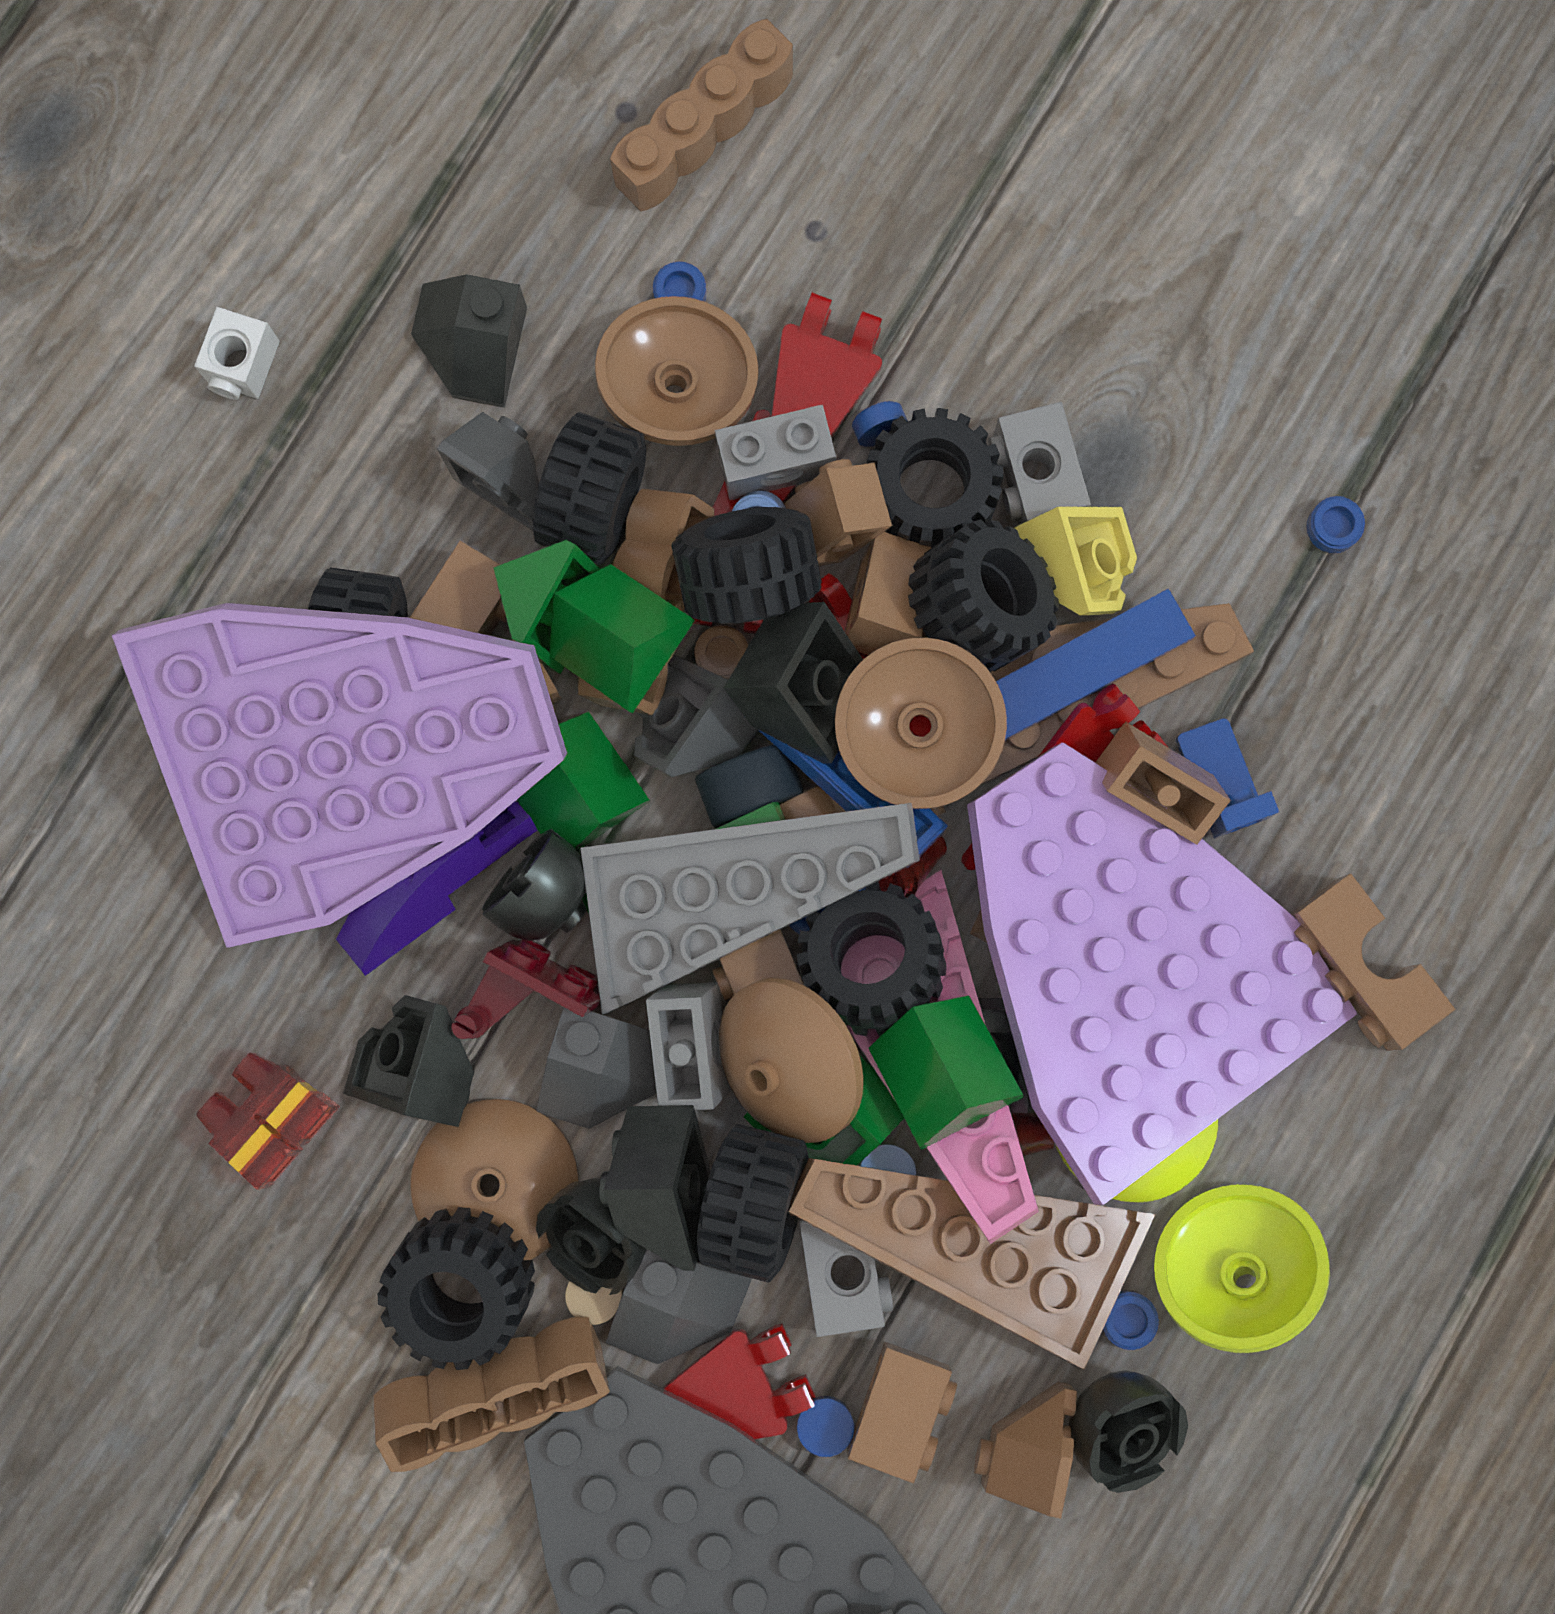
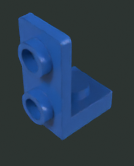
(1218, 752)

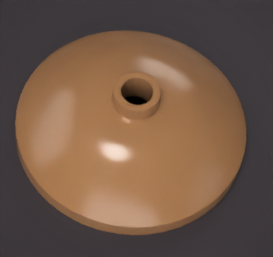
(679, 345)
(931, 682)
(790, 1060)
(502, 1140)

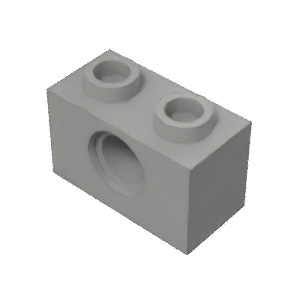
(1044, 437)
(774, 451)
(686, 1045)
(840, 1307)

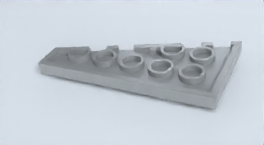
(701, 895)

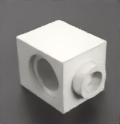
(228, 334)

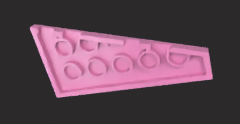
(985, 1157)

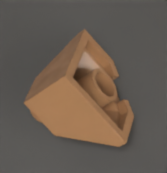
(1031, 1452)

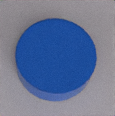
(680, 280)
(874, 419)
(1335, 524)
(1131, 1321)
(826, 1427)

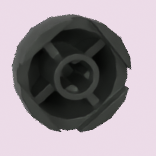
(540, 891)
(585, 1239)
(1125, 1429)

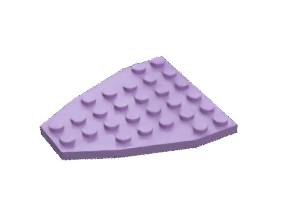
(331, 750)
(1133, 970)

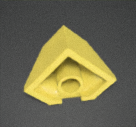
(1085, 554)

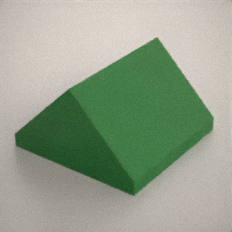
(529, 589)
(615, 634)
(586, 790)
(943, 1069)

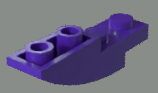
(421, 900)

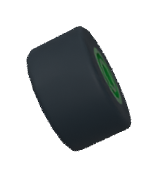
(747, 784)

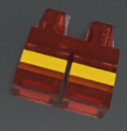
(270, 1124)

